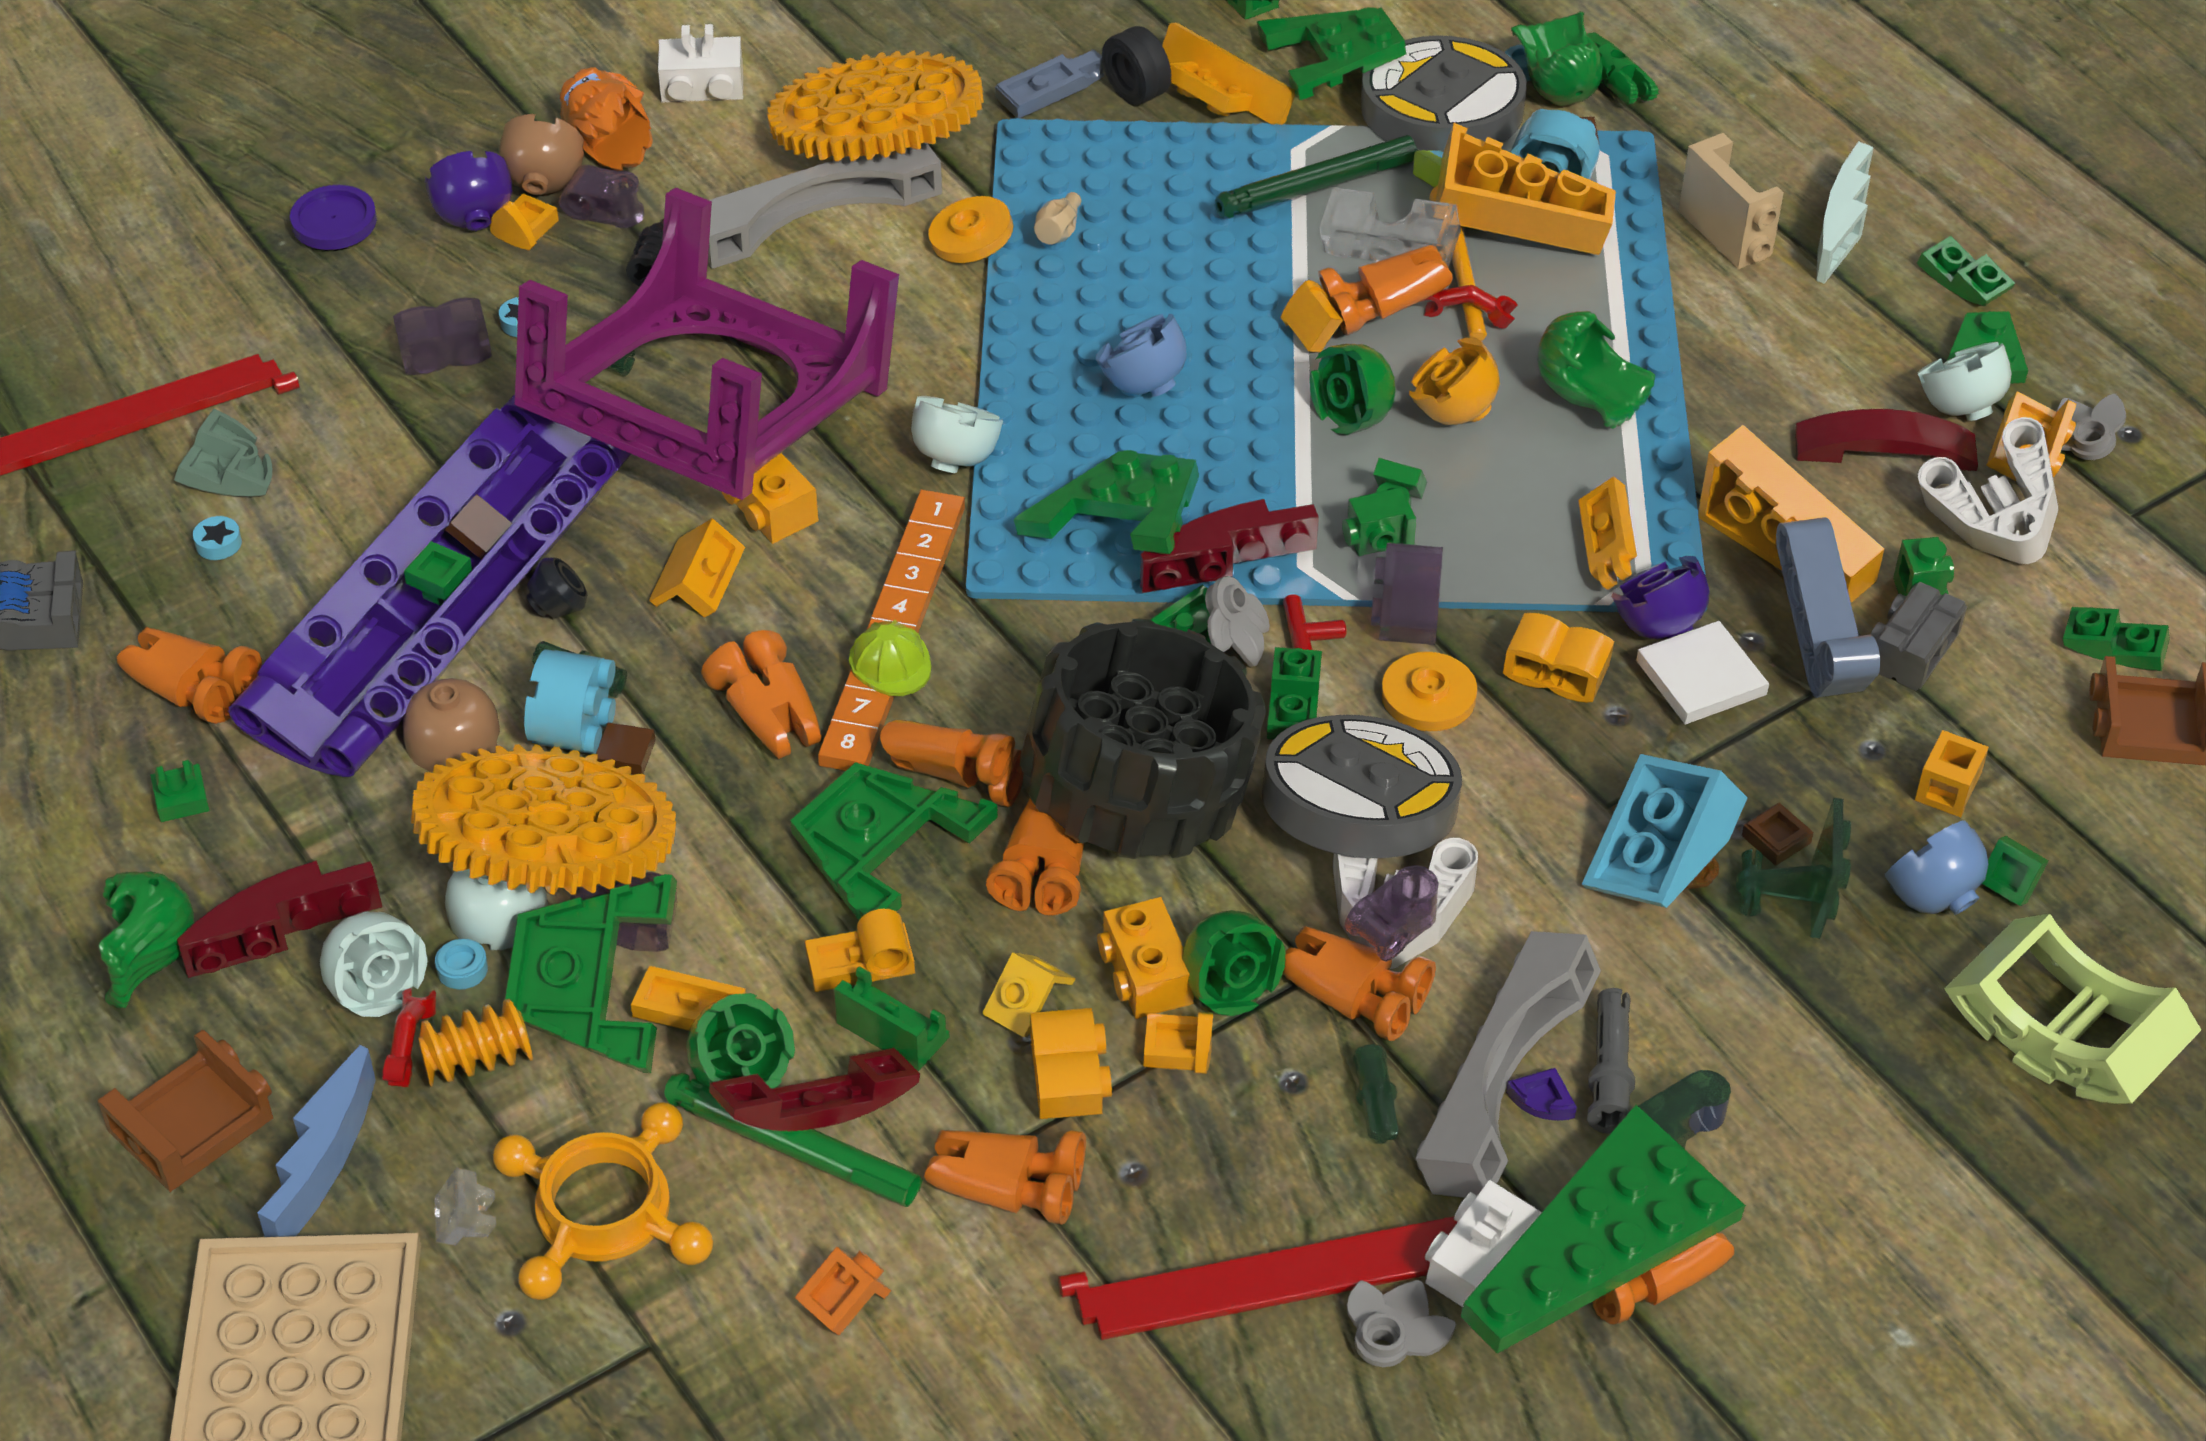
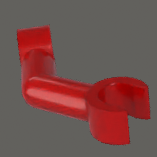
(1497, 309)
(398, 1063)

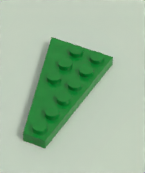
(1612, 1222)

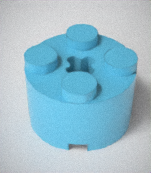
(1560, 141)
(570, 701)

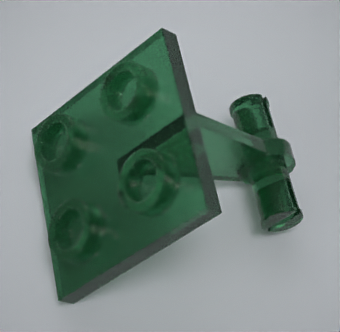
(1809, 883)

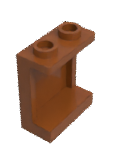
(2149, 716)
(190, 1113)

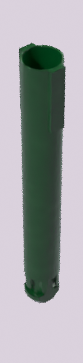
(1316, 177)

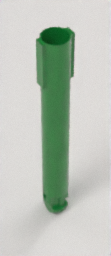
(805, 1145)

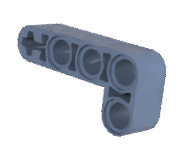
(1831, 649)

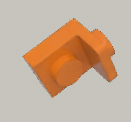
(842, 1288)

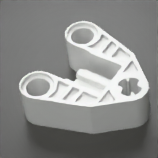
(2018, 528)
(1452, 862)

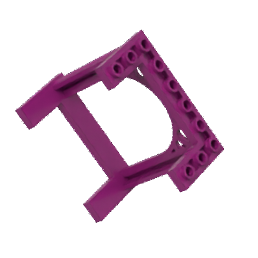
(736, 444)

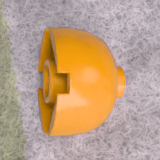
(1457, 384)

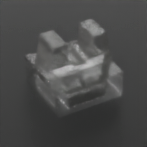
(459, 1206)

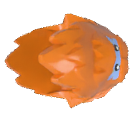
(608, 117)

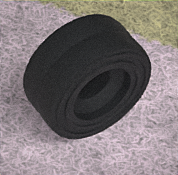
(1136, 65)

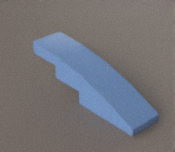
(326, 1136)

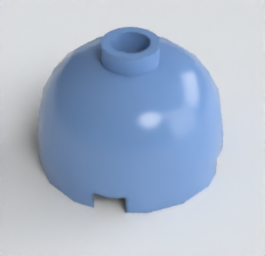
(1145, 357)
(1942, 872)

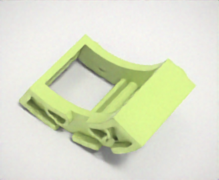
(2115, 1074)

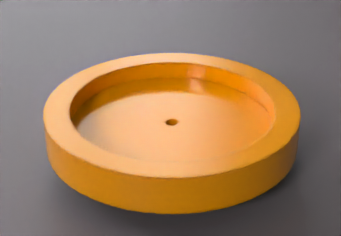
(971, 229)
(1429, 691)

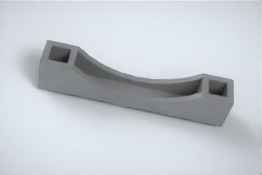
(752, 214)
(1543, 988)

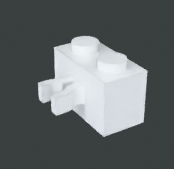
(700, 67)
(1481, 1238)

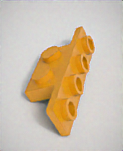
(1223, 79)

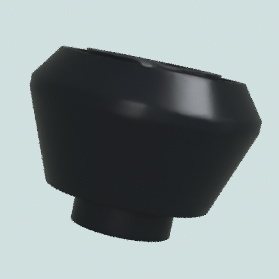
(556, 589)

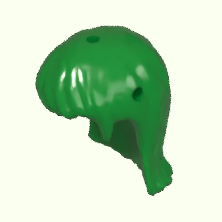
(1561, 59)
(1588, 371)
(150, 919)

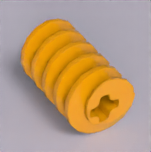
(473, 1041)

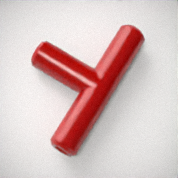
(1302, 632)

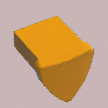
(523, 221)
(1311, 316)
(1179, 1042)

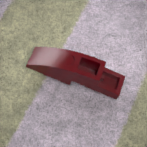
(1232, 535)
(260, 916)

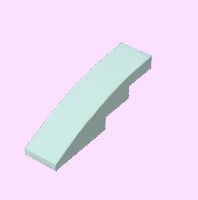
(1844, 211)

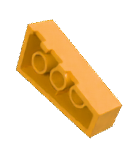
(1522, 196)
(1754, 490)

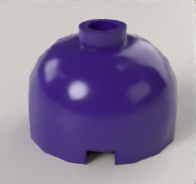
(469, 189)
(1664, 600)

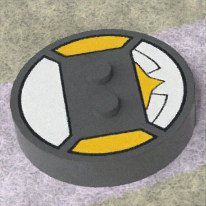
(1445, 84)
(1361, 786)

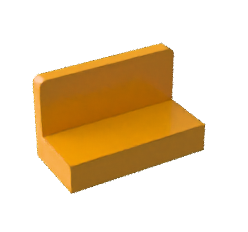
(699, 568)

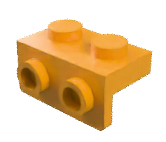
(2056, 426)

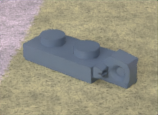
(1049, 82)

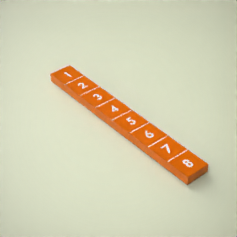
(903, 598)

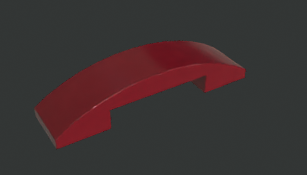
(1884, 431)
(869, 1084)

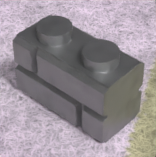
(1918, 634)

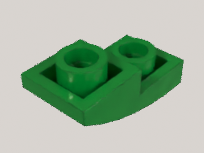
(1960, 273)
(2101, 634)
(1293, 688)

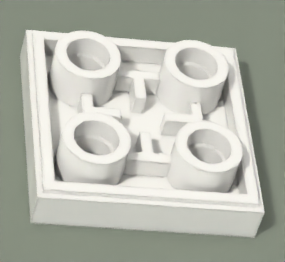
(1702, 672)

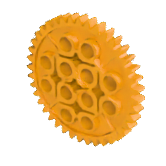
(875, 105)
(543, 819)

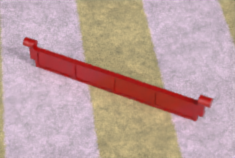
(141, 411)
(1254, 1280)

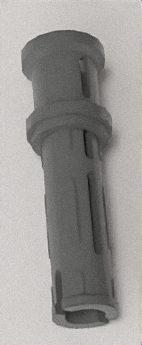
(1611, 1077)

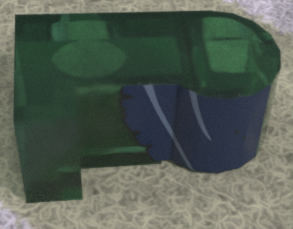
(1690, 1105)

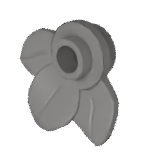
(2095, 427)
(1236, 619)
(1398, 1319)

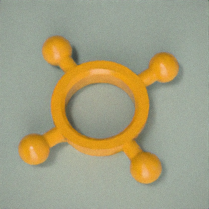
(542, 1275)

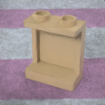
(1726, 206)

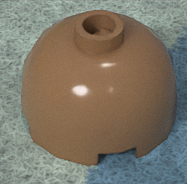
(541, 153)
(449, 720)

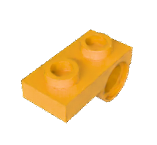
(877, 946)

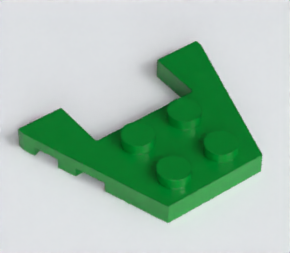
(1341, 40)
(1121, 487)
(867, 819)
(566, 968)

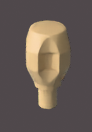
(1057, 219)

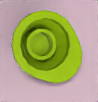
(891, 659)

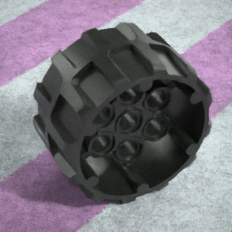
(1141, 738)

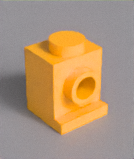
(1951, 773)

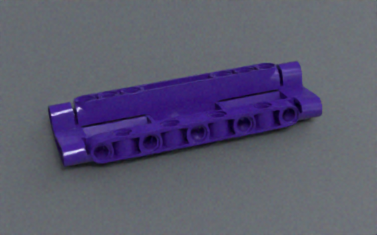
(385, 629)

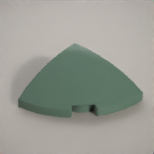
(225, 459)

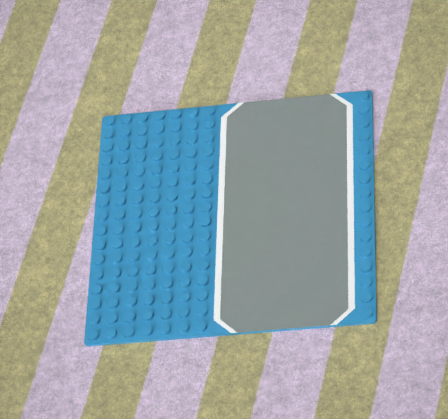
(1243, 406)

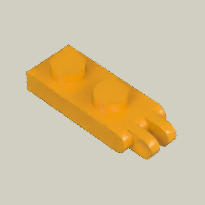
(1608, 532)

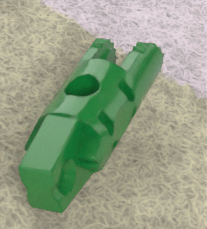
(1622, 74)

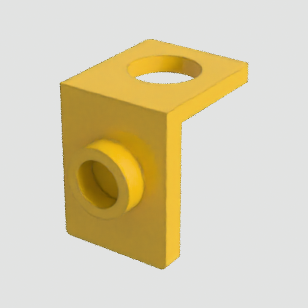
(1022, 991)

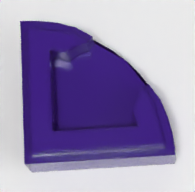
(1543, 1095)

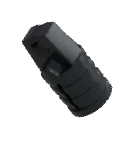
(645, 253)

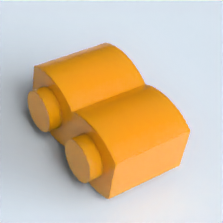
(1558, 657)
(1067, 1063)

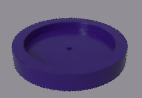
(333, 217)

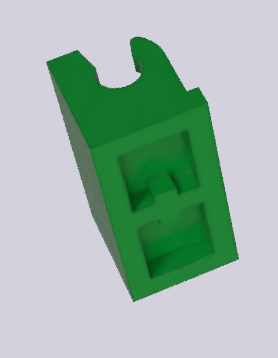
(888, 1021)

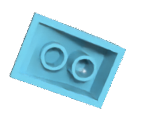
(1664, 830)

